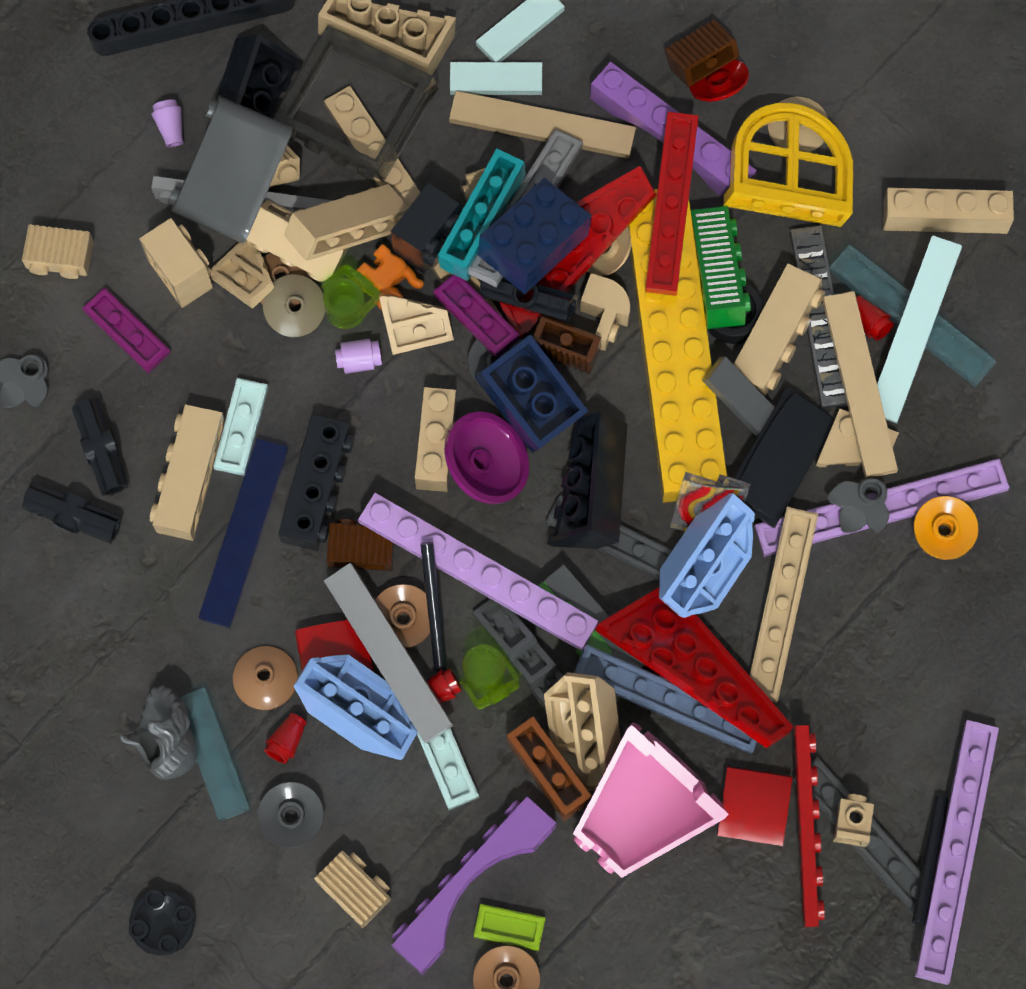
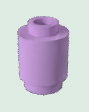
(358, 355)

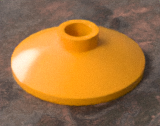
(954, 515)

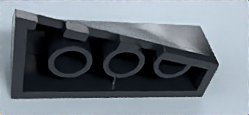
(257, 74)
(592, 485)

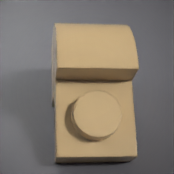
(610, 303)

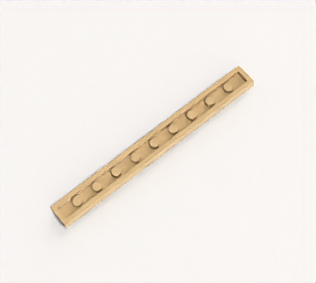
(366, 138)

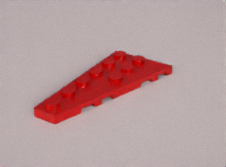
(612, 212)
(696, 663)

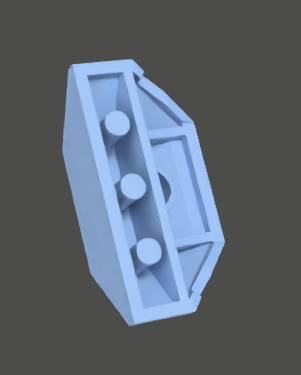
(708, 558)
(356, 705)

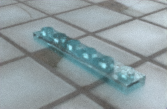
(890, 296)

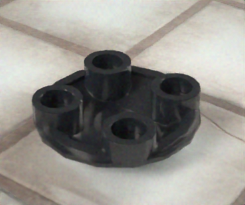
(161, 922)

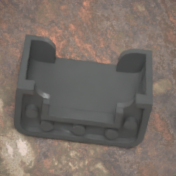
(231, 169)

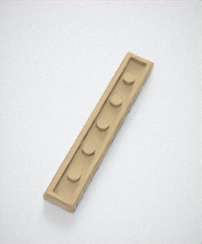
(540, 123)
(859, 385)
(783, 600)

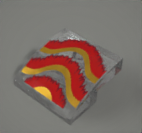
(700, 494)

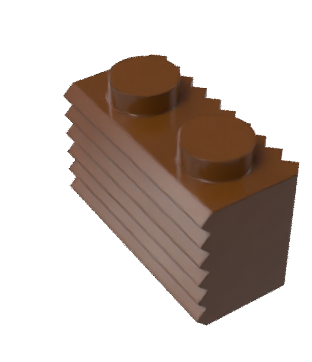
(701, 52)
(567, 344)
(358, 546)

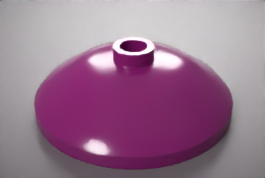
(496, 451)

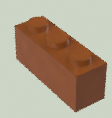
(548, 768)

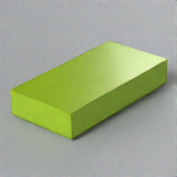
(509, 927)

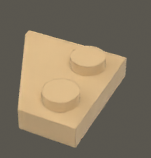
(243, 274)
(414, 323)
(841, 443)

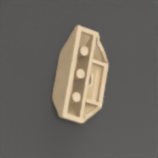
(583, 724)

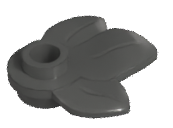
(19, 385)
(857, 508)

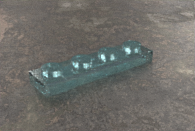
(214, 757)

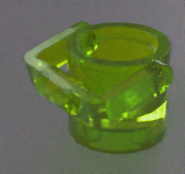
(345, 297)
(485, 674)

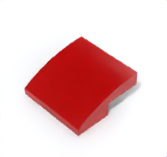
(331, 640)
(755, 805)

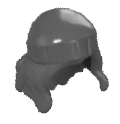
(165, 735)

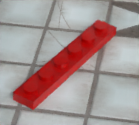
(671, 204)
(808, 840)

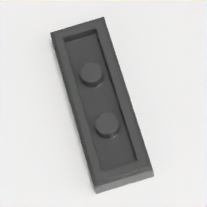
(739, 395)

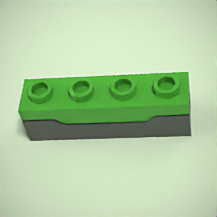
(567, 588)

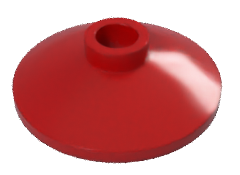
(721, 83)

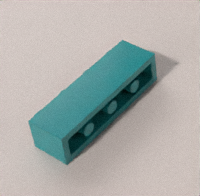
(483, 208)

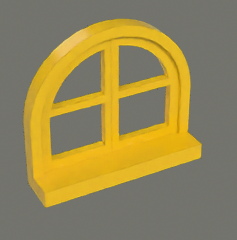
(790, 199)

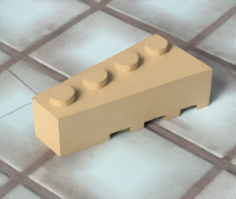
(403, 34)

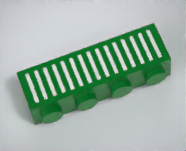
(718, 267)

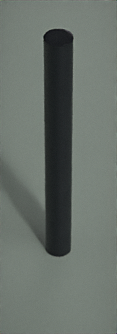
(433, 606)
(930, 860)

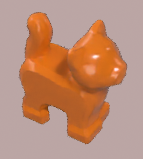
(389, 273)

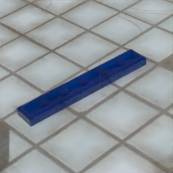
(243, 533)

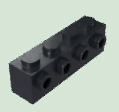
(315, 483)

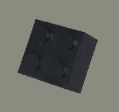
(425, 228)

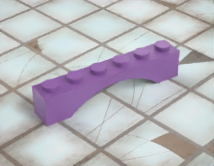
(637, 105)
(519, 834)

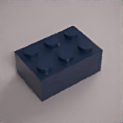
(534, 235)
(531, 394)

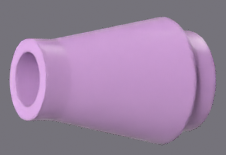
(169, 122)

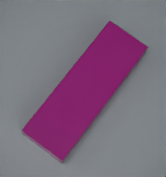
(477, 315)
(126, 330)

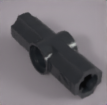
(545, 299)
(99, 446)
(71, 513)

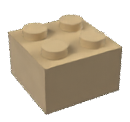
(177, 262)

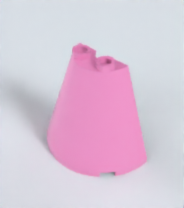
(644, 805)

